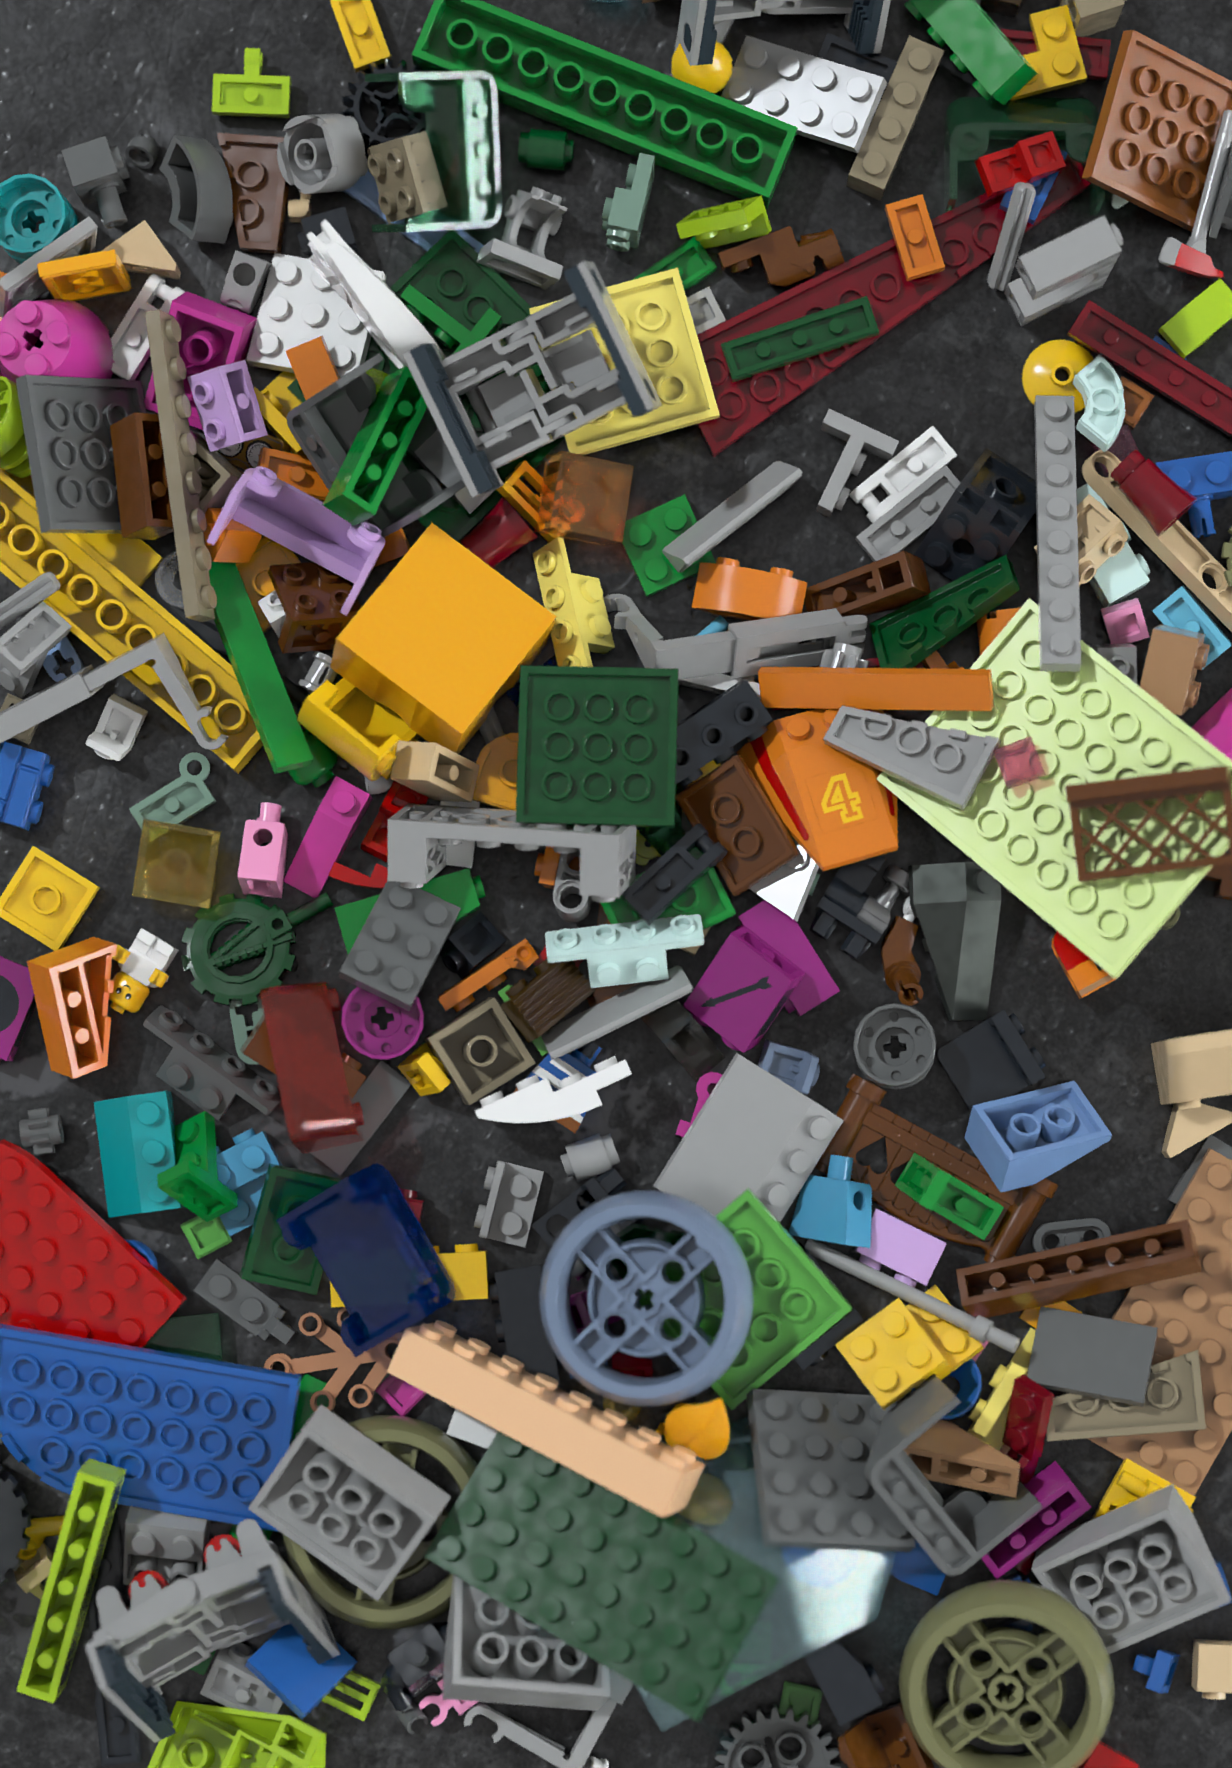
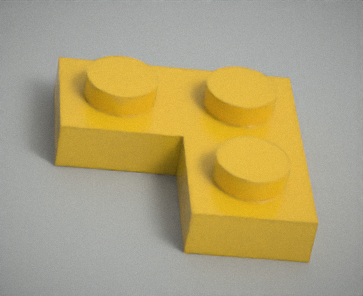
(1058, 53)

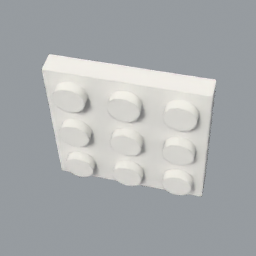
(301, 308)

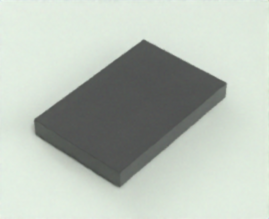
(1092, 1356)

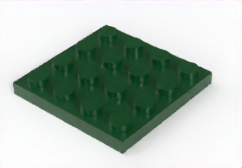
(597, 746)

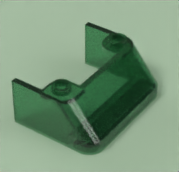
(975, 120)
(464, 143)

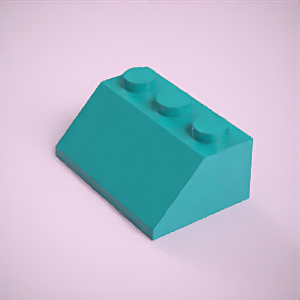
(134, 1147)

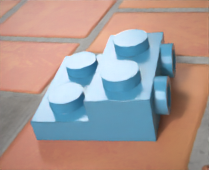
(244, 1172)

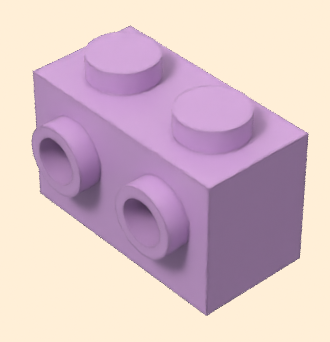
(227, 405)

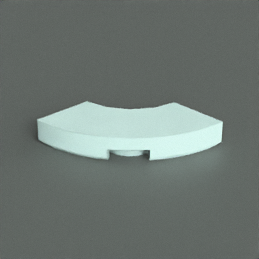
(1103, 402)

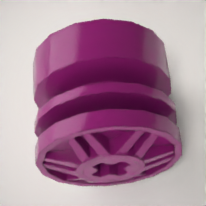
(367, 1036)

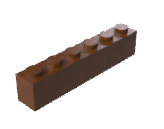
(1079, 1270)

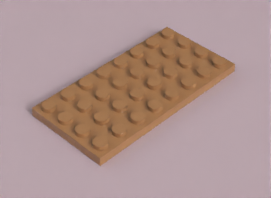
(1191, 1316)

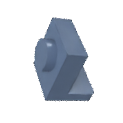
(790, 1065)

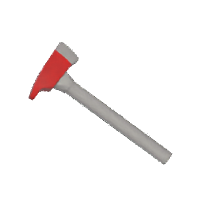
(1192, 256)

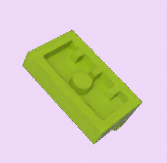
(726, 223)

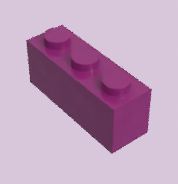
(788, 939)
(1061, 1506)

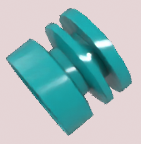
(22, 204)

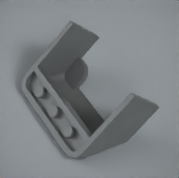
(326, 431)
(952, 1530)

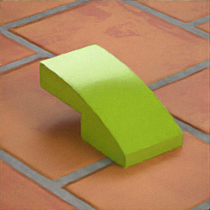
(1199, 319)

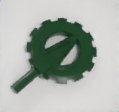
(267, 934)

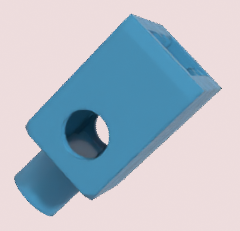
(834, 1207)

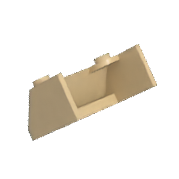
(1193, 1068)

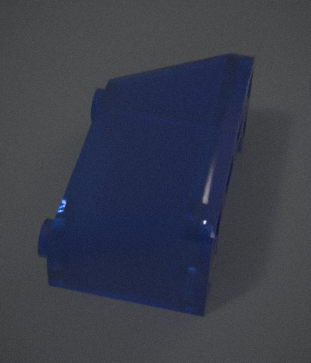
(371, 1256)

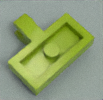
(252, 92)

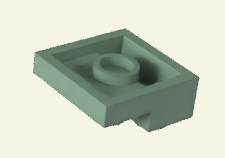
(626, 211)

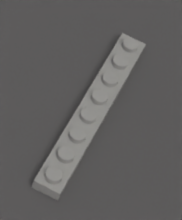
(1057, 534)

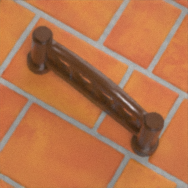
(868, 1122)

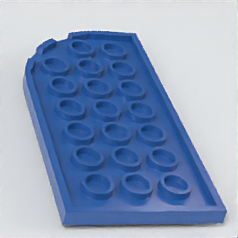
(182, 1426)

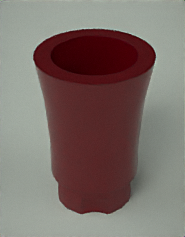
(1152, 491)
(498, 534)

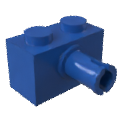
(1206, 479)

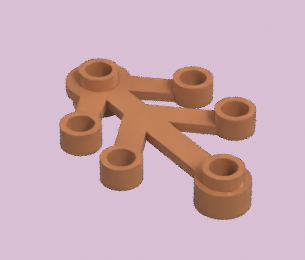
(341, 1359)

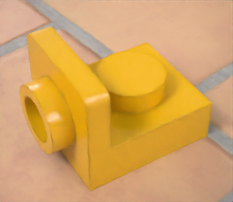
(424, 1071)

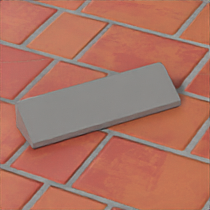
(731, 514)
(615, 1013)

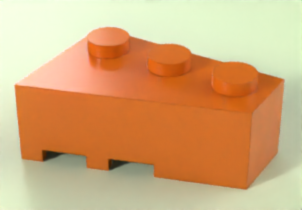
(72, 1004)

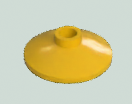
(1040, 369)

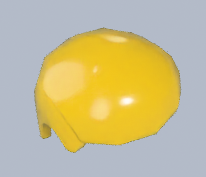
(707, 77)

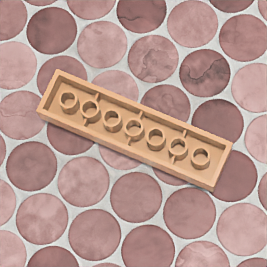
(547, 1417)

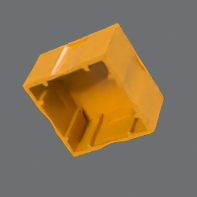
(442, 640)

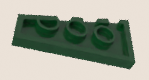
(933, 620)

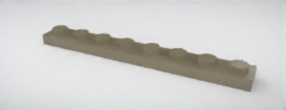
(182, 479)

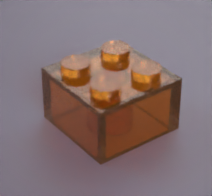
(584, 498)

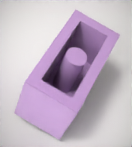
(901, 1249)

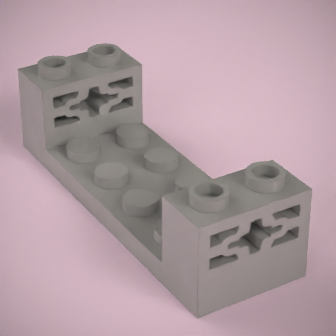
(422, 831)

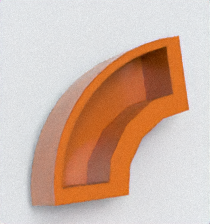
(747, 592)

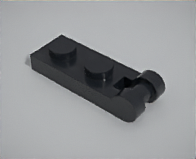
(672, 874)

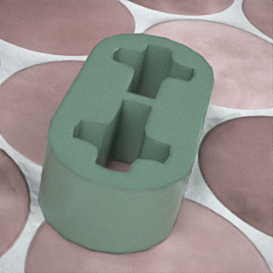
(240, 1027)

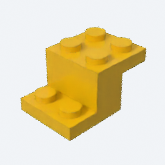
(905, 1348)

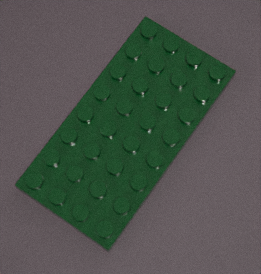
(603, 1573)

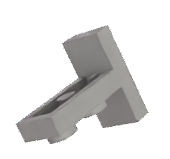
(851, 461)
(26, 647)

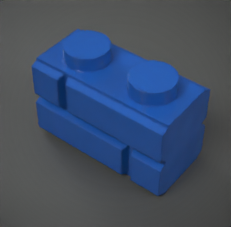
(21, 781)

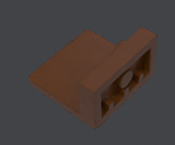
(311, 605)

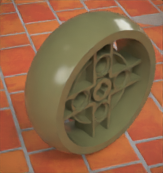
(402, 1439)
(1065, 1641)

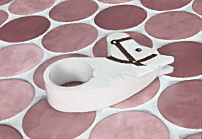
(369, 297)

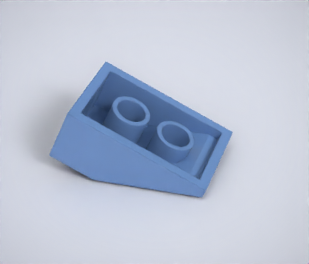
(1034, 1134)

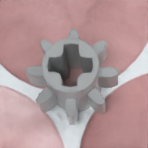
(843, 657)

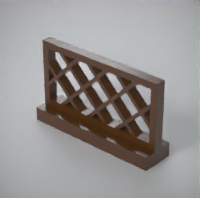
(1149, 788)

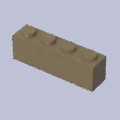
(895, 118)

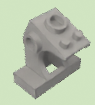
(536, 212)

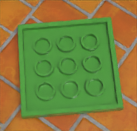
(790, 1298)

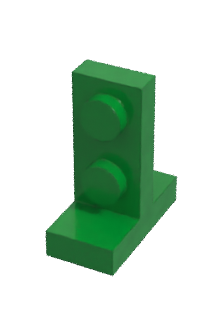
(447, 329)
(195, 1175)
(948, 1196)

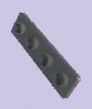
(205, 1070)

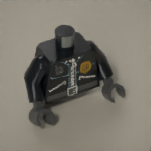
(414, 1669)

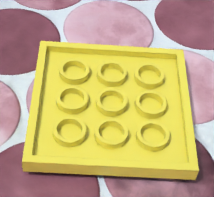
(668, 346)

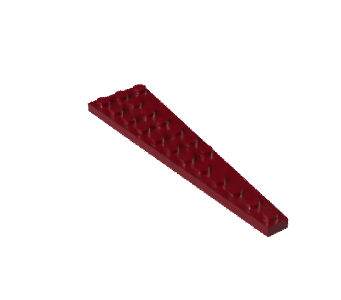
(966, 241)

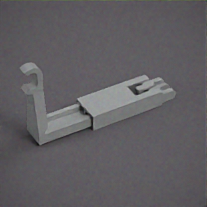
(745, 644)
(90, 680)
(547, 1748)

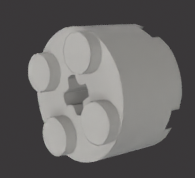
(322, 153)

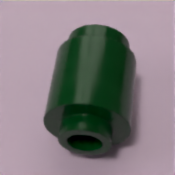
(545, 149)

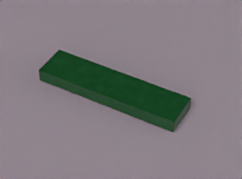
(799, 339)

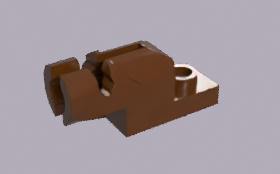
(783, 257)

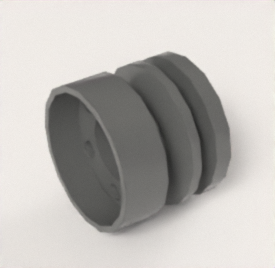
(877, 1031)

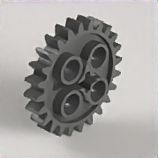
(778, 1726)

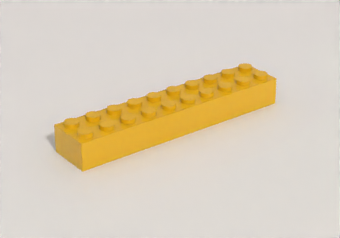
(117, 616)

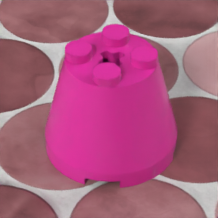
(72, 339)

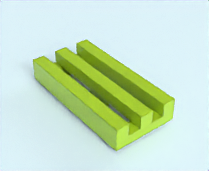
(367, 1699)

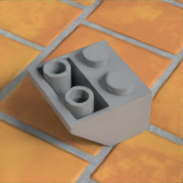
(164, 1544)

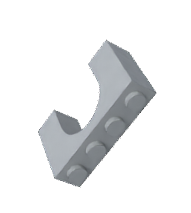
(1064, 269)

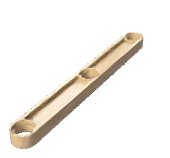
(1174, 547)

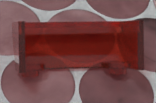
(310, 1066)

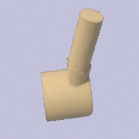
(299, 208)

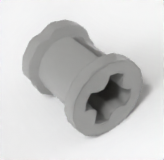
(318, 673)

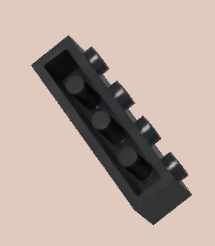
(716, 728)

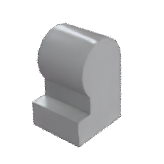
(244, 282)

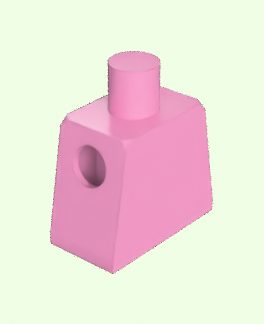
(263, 867)

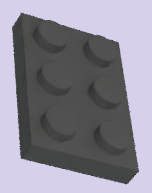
(399, 943)

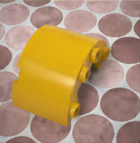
(355, 727)

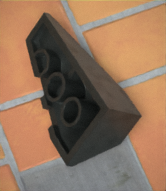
(960, 921)

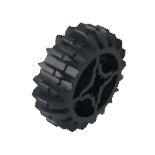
(379, 101)

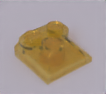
(177, 863)

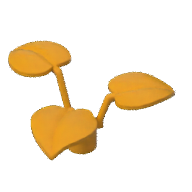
(698, 1427)

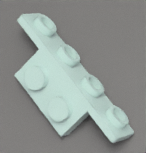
(625, 950)

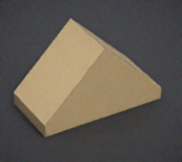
(144, 253)
(1191, 1126)

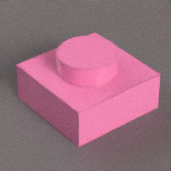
(1125, 622)

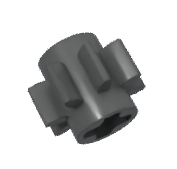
(41, 1131)

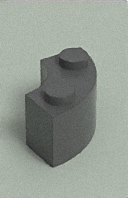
(199, 189)
(433, 455)

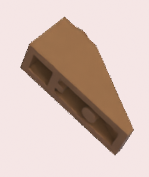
(960, 1459)

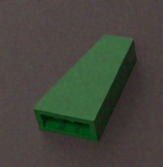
(456, 888)

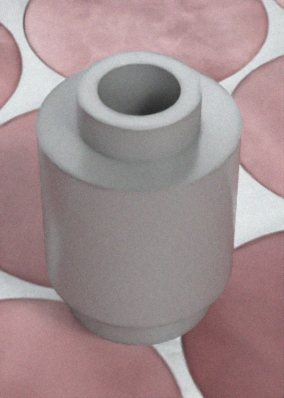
(590, 1157)

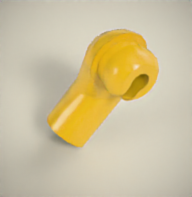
(38, 1531)

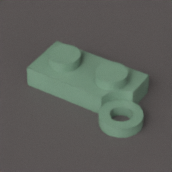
(180, 798)

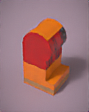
(1079, 967)

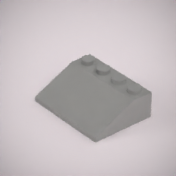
(749, 1136)
(349, 1502)
(1134, 1569)
(510, 1660)

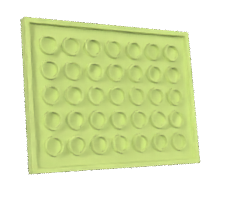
(1085, 731)

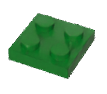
(648, 536)

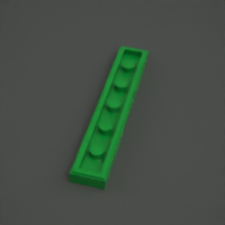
(257, 671)

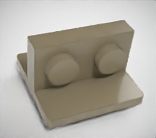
(406, 177)

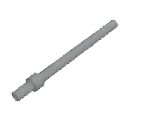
(978, 1327)

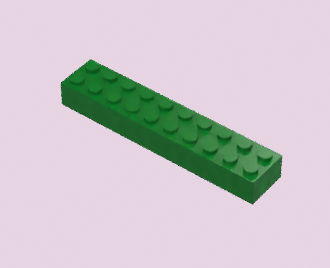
(609, 97)

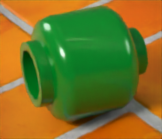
(320, 769)

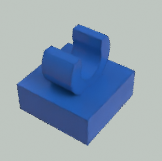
(1160, 1670)

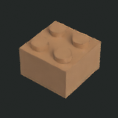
(1173, 666)

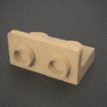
(1099, 537)

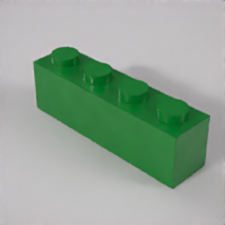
(976, 46)
(377, 449)

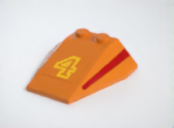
(821, 793)

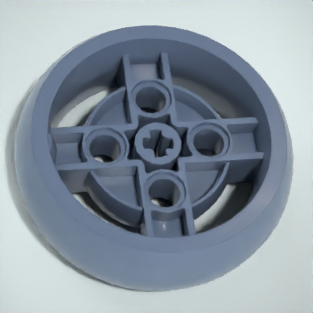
(597, 1245)

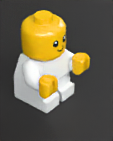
(141, 968)

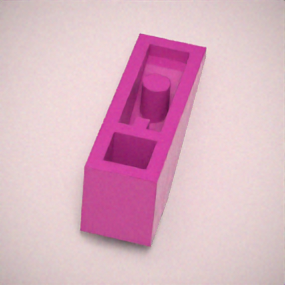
(327, 836)

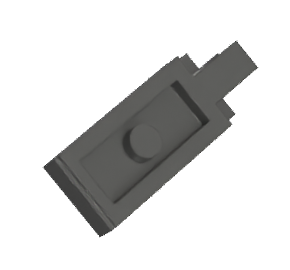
(244, 1303)

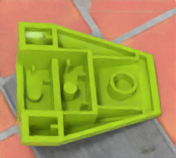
(238, 1739)

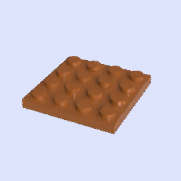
(1157, 129)

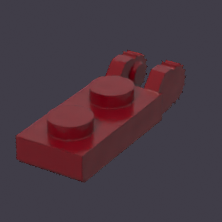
(1027, 1424)

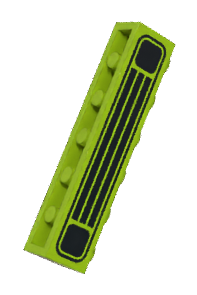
(71, 1580)

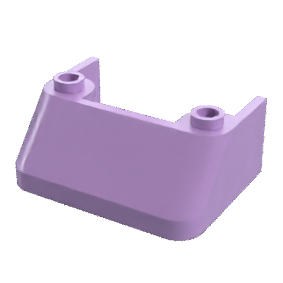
(302, 526)

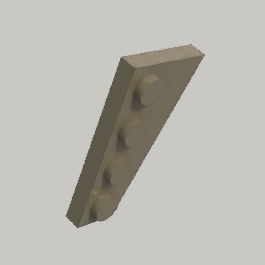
(1170, 1405)

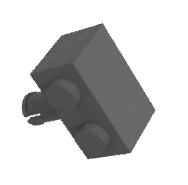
(99, 177)

